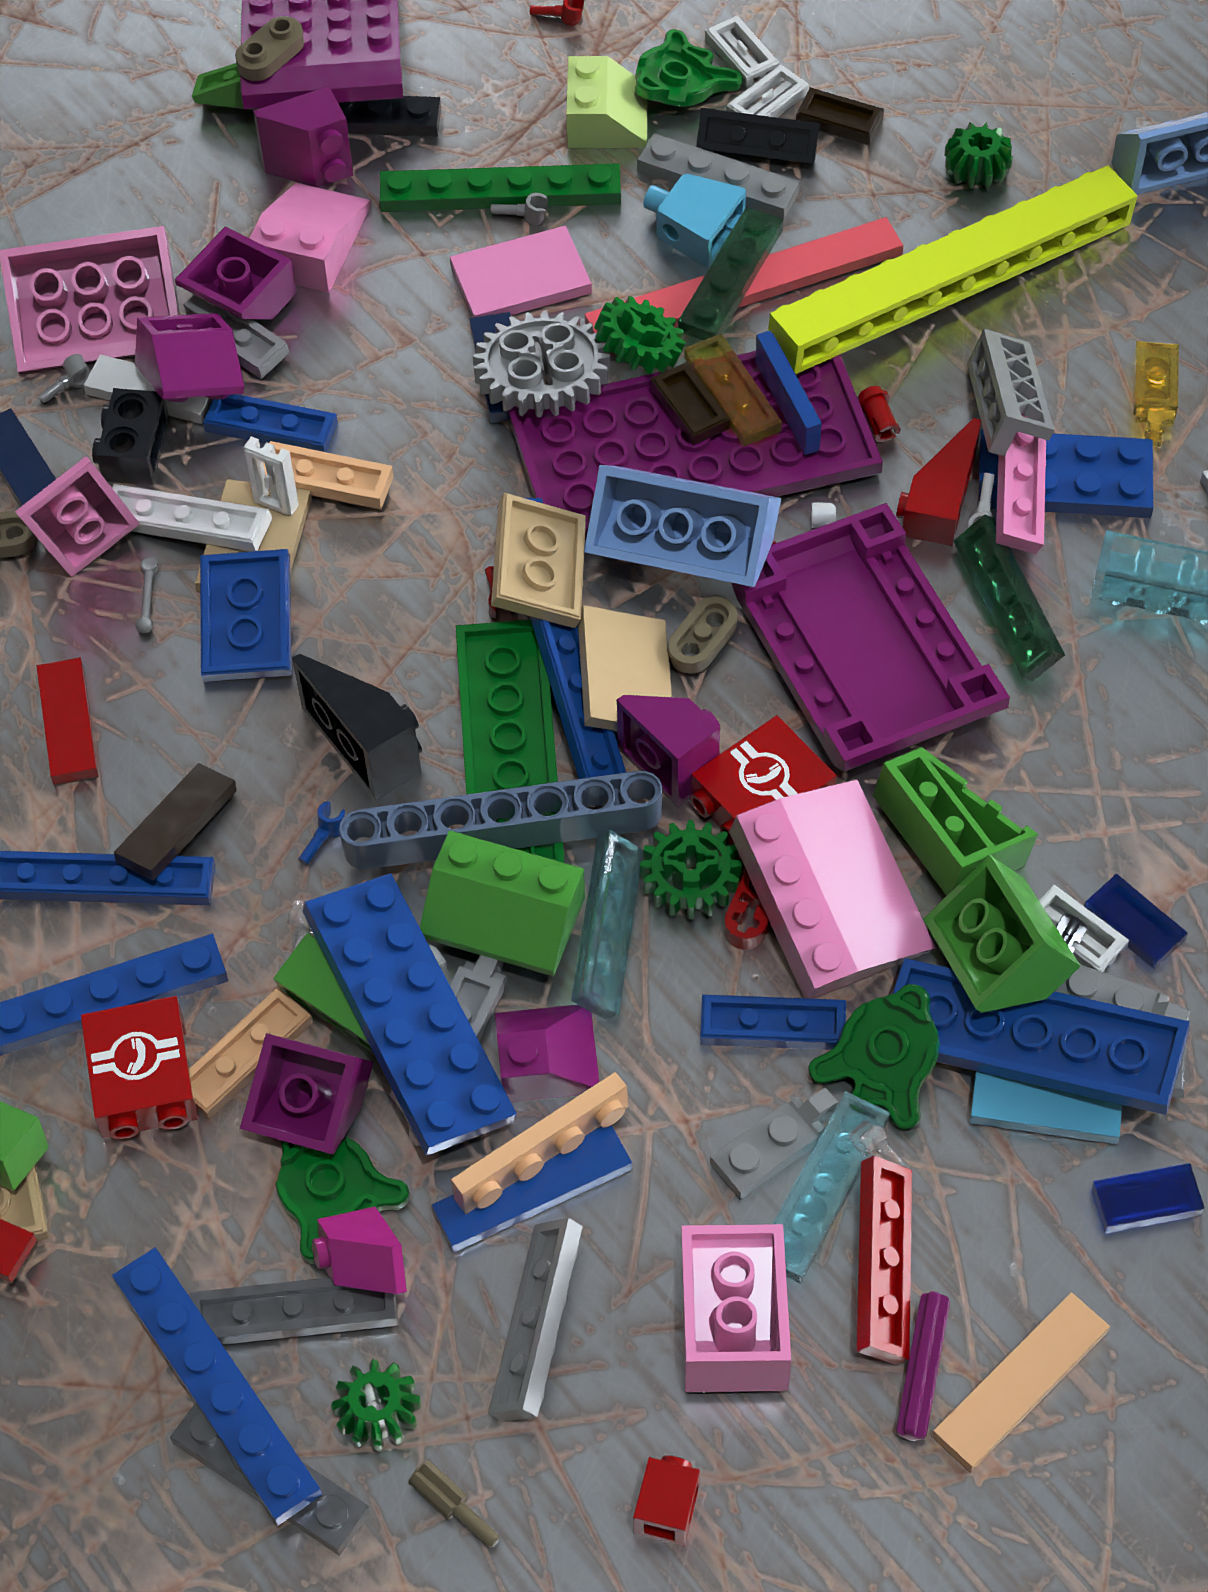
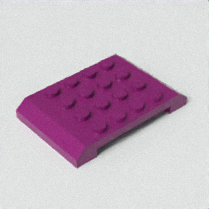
(345, 47)
(866, 640)

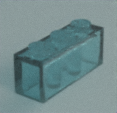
(1153, 576)

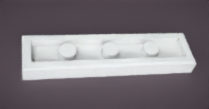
(196, 518)

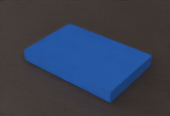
(245, 615)

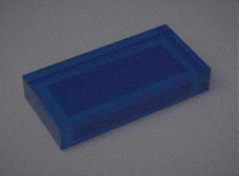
(1149, 930)
(1148, 1198)

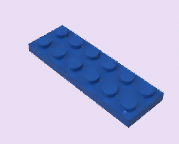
(409, 1014)
(1057, 1041)

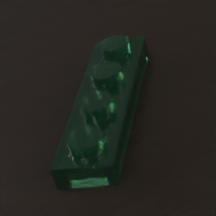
(730, 274)
(1009, 599)

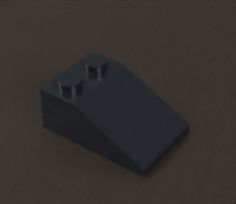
(361, 724)

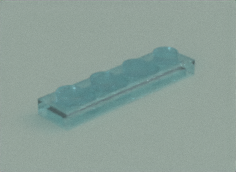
(607, 925)
(824, 1184)

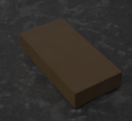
(841, 116)
(690, 403)

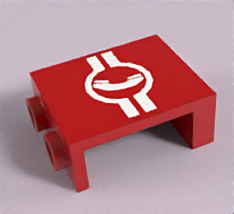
(755, 772)
(138, 1068)

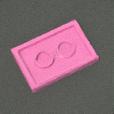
(521, 274)

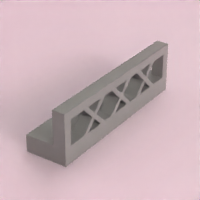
(996, 382)

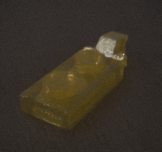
(1155, 387)

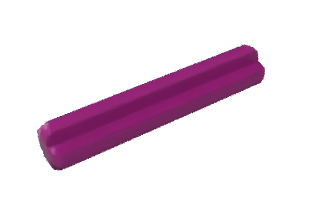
(923, 1366)

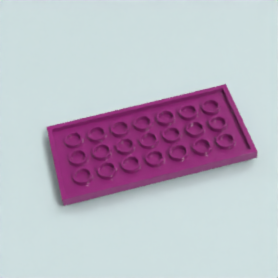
(636, 432)

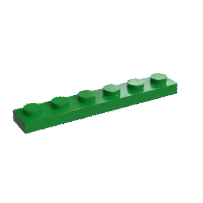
(499, 185)

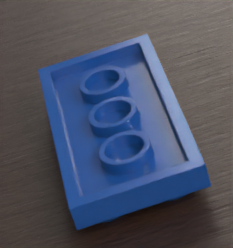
(1089, 475)

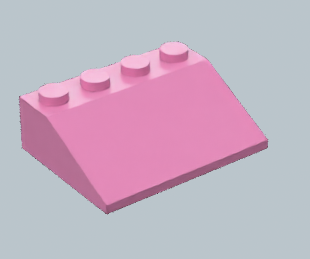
(86, 295)
(830, 887)

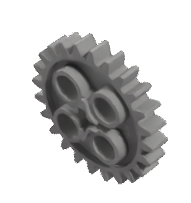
(513, 372)

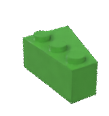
(946, 820)

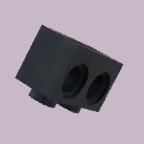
(131, 436)

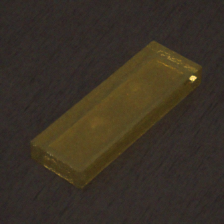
(733, 389)

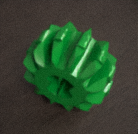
(978, 155)
(365, 1420)

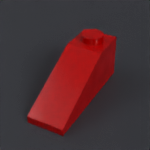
(939, 489)

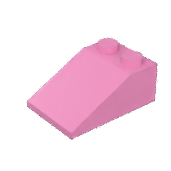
(313, 231)
(78, 516)
(735, 1308)

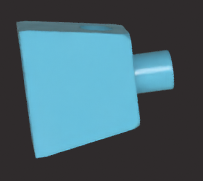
(696, 215)

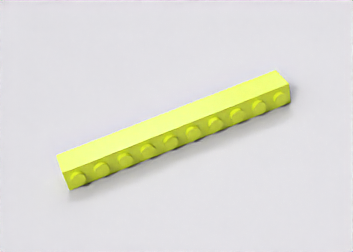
(951, 268)

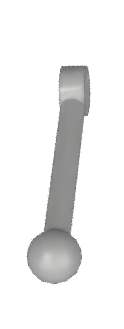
(149, 567)

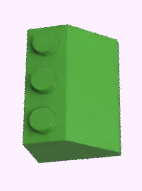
(502, 902)
(1000, 939)

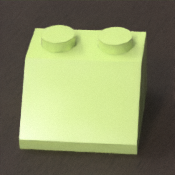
(603, 105)

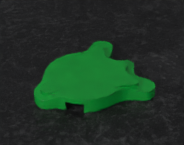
(682, 73)
(887, 1052)
(327, 1184)

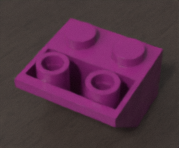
(188, 356)

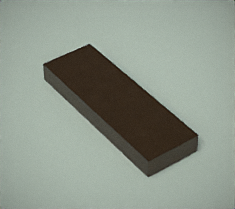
(175, 821)

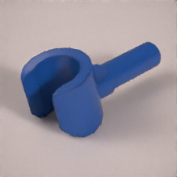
(326, 829)

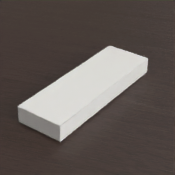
(122, 374)

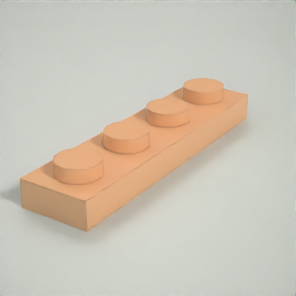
(527, 1152)

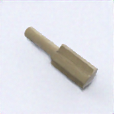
(450, 1500)

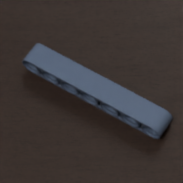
(520, 805)

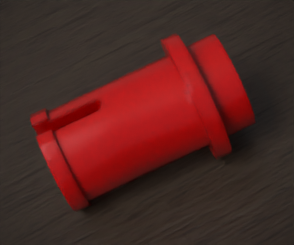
(878, 413)

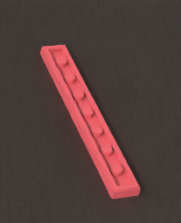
(792, 267)

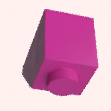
(360, 1252)

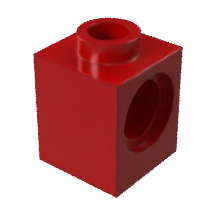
(667, 1500)

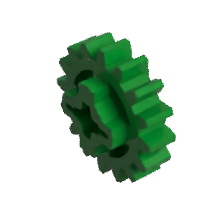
(639, 334)
(669, 864)

